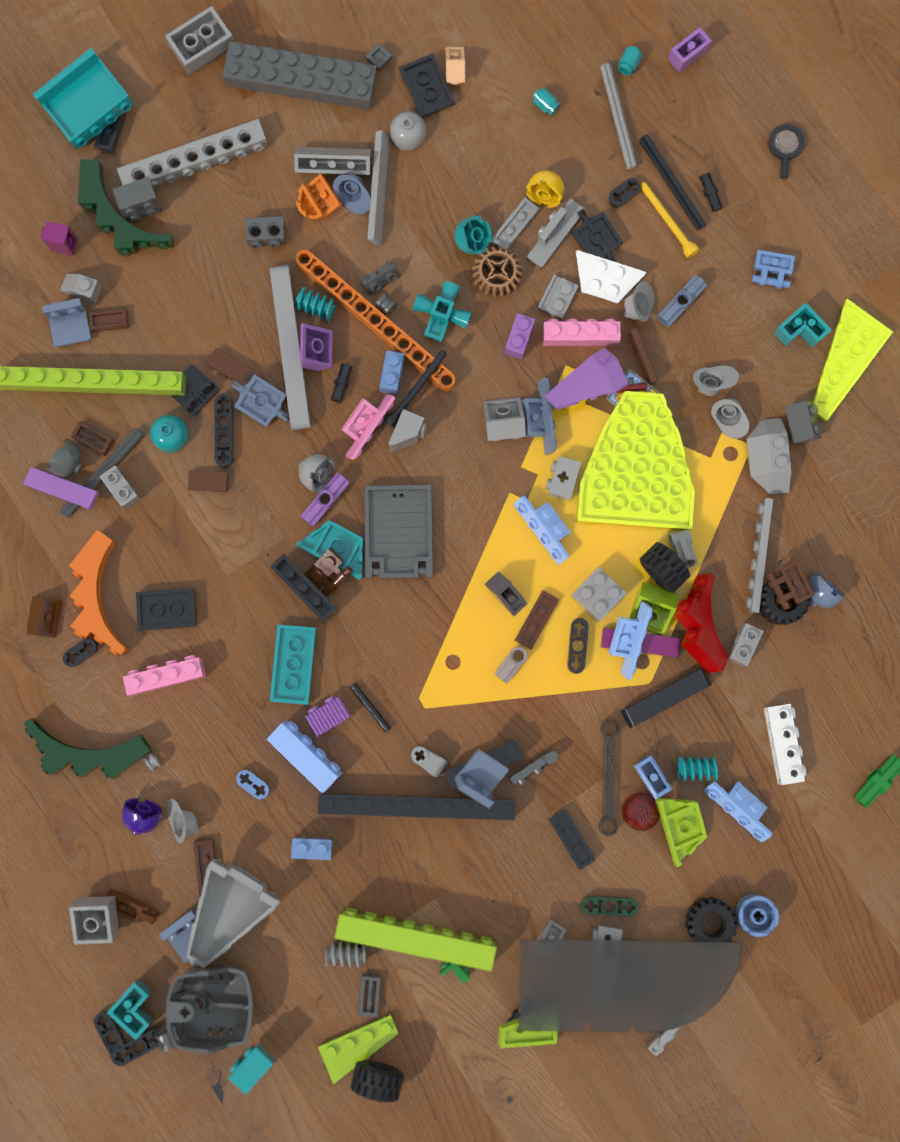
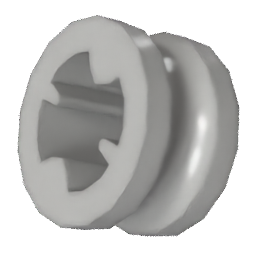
(152, 761)

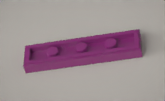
(651, 643)

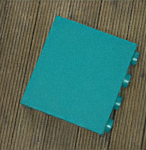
(84, 99)

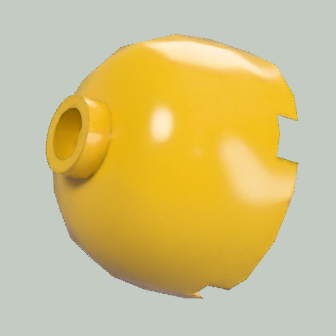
(545, 188)

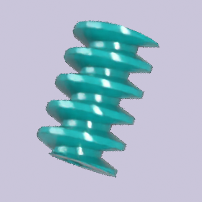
(316, 305)
(696, 767)

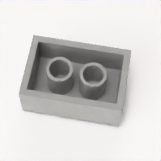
(199, 40)

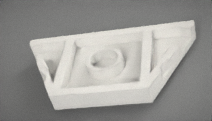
(606, 278)

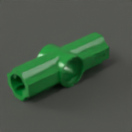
(878, 781)

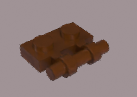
(324, 567)
(796, 583)

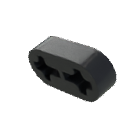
(621, 189)
(78, 649)

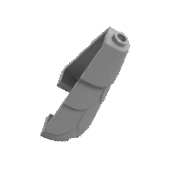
(227, 910)

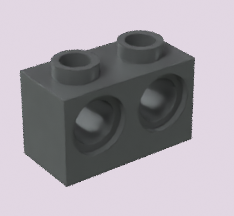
(266, 226)

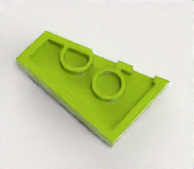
(511, 1036)

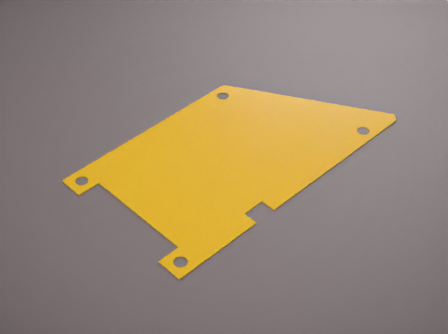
(486, 630)

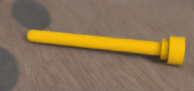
(689, 248)

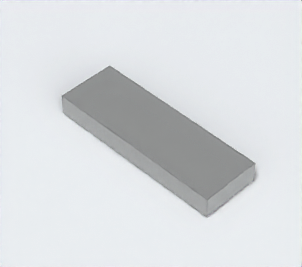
(515, 224)

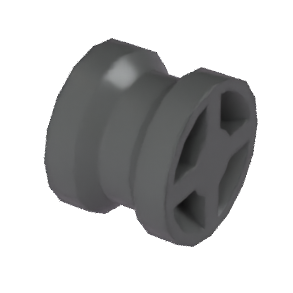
(385, 304)

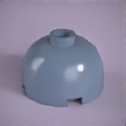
(825, 592)

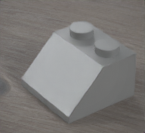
(504, 419)
(407, 431)

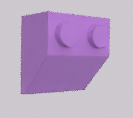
(315, 348)

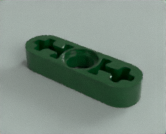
(594, 910)

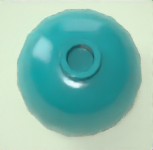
(473, 235)
(169, 433)

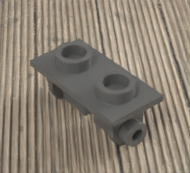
(387, 274)

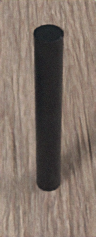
(370, 707)

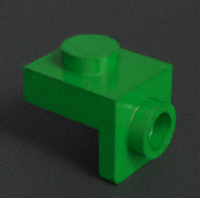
(460, 970)

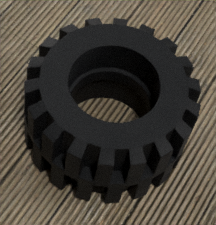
(664, 567)
(776, 615)
(705, 906)
(377, 1081)

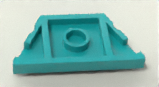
(343, 541)

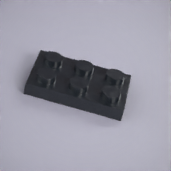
(426, 86)
(166, 609)

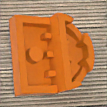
(317, 199)

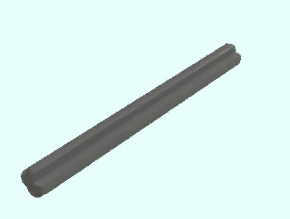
(111, 461)

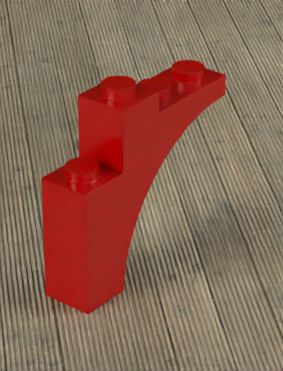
(696, 616)

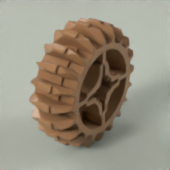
(487, 260)

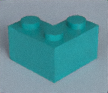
(803, 323)
(128, 1010)
(249, 1070)

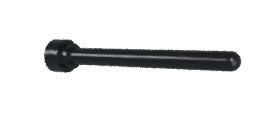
(393, 418)

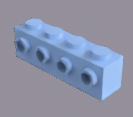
(305, 756)

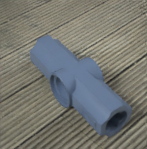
(674, 308)

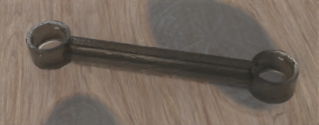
(609, 777)

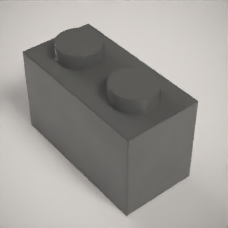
(803, 422)

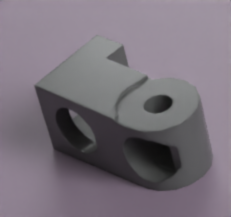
(163, 1038)

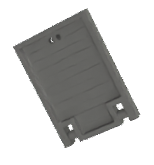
(398, 531)

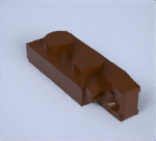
(133, 909)

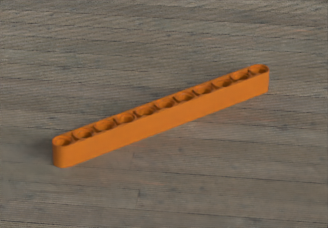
(371, 312)

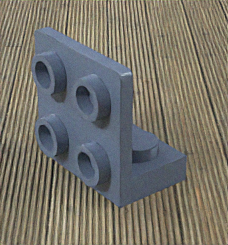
(68, 322)
(480, 777)
(179, 934)

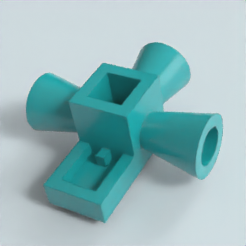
(442, 311)

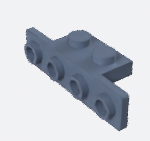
(539, 417)

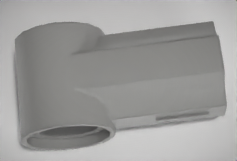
(682, 544)
(510, 666)

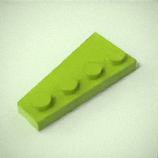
(357, 1045)

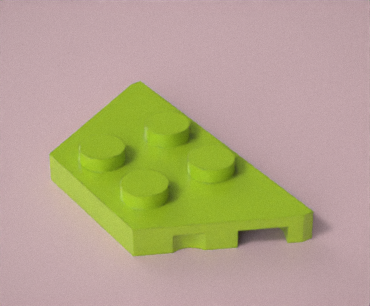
(682, 826)

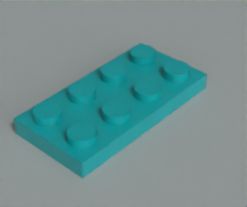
(293, 664)

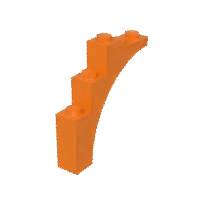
(90, 565)

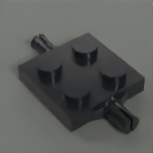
(597, 236)

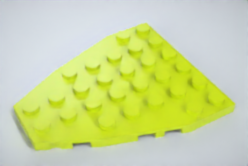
(638, 469)

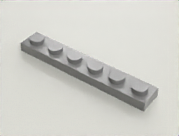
(758, 563)

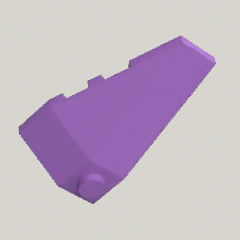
(594, 377)

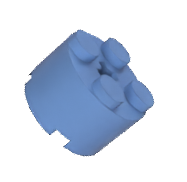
(762, 924)

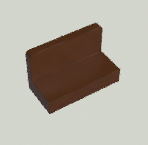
(43, 616)

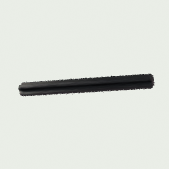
(672, 182)

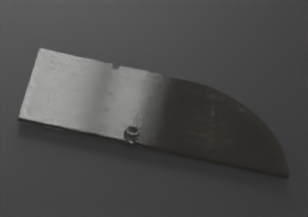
(621, 983)

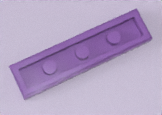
(61, 488)

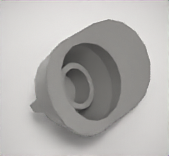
(640, 303)
(714, 379)
(730, 417)
(182, 821)

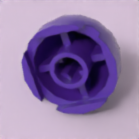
(141, 816)

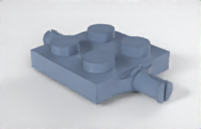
(260, 400)

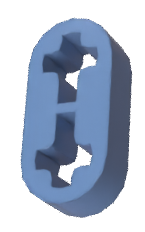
(250, 787)

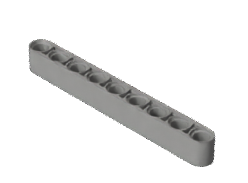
(290, 347)

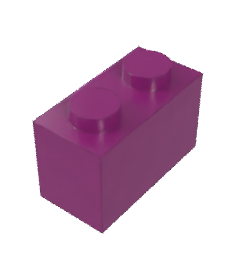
(59, 238)

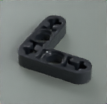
(121, 1045)

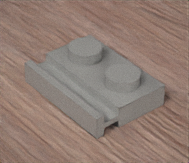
(557, 297)

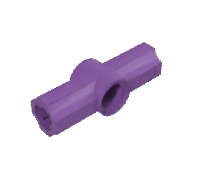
(316, 508)

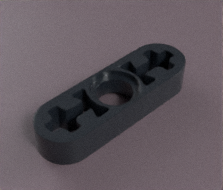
(583, 632)

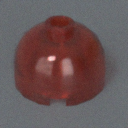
(640, 811)

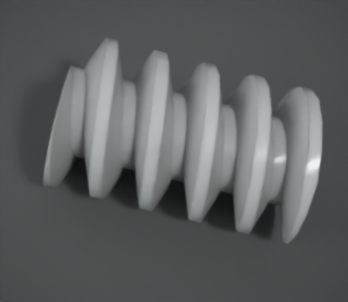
(345, 954)

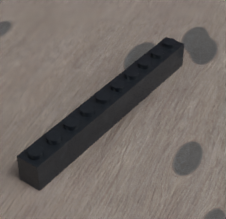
(414, 806)

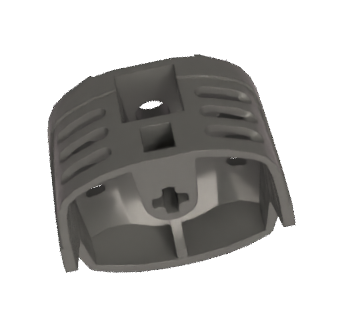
(225, 1005)

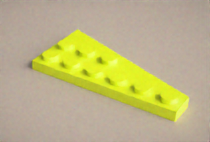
(851, 351)

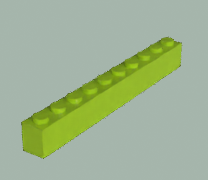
(92, 380)

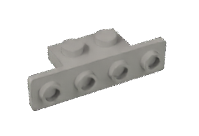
(553, 234)

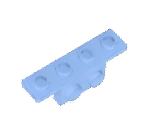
(546, 526)
(629, 638)
(742, 806)

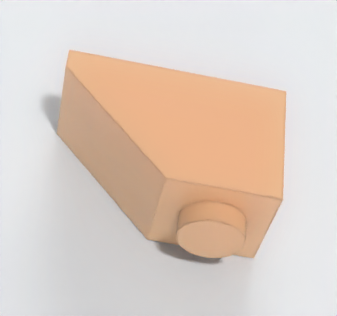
(455, 65)

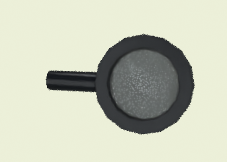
(786, 144)

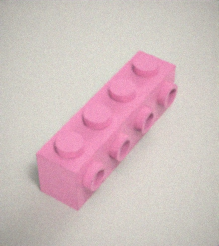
(581, 333)
(164, 676)

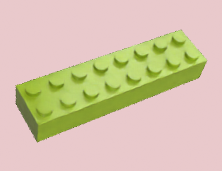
(416, 939)

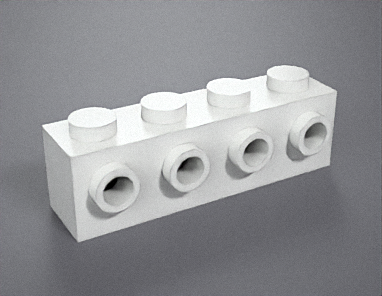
(784, 744)

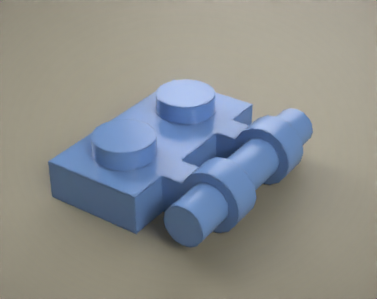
(773, 263)

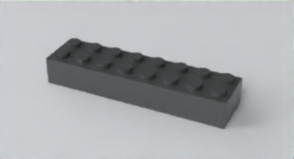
(300, 75)

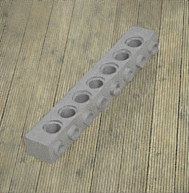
(198, 149)

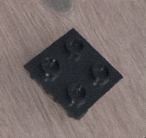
(198, 390)

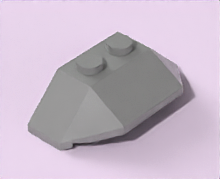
(770, 456)

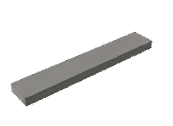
(378, 188)

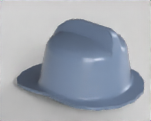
(352, 193)

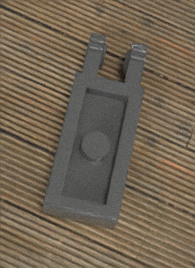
(534, 767)

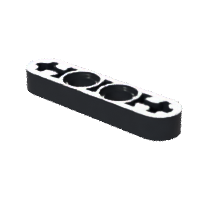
(223, 430)

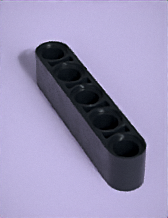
(666, 697)

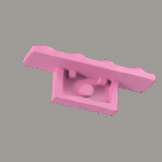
(363, 422)

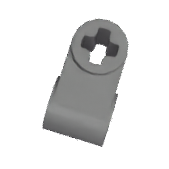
(431, 763)

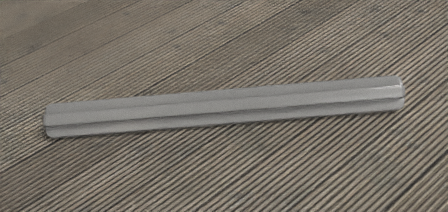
(618, 116)

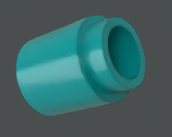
(629, 60)
(545, 101)

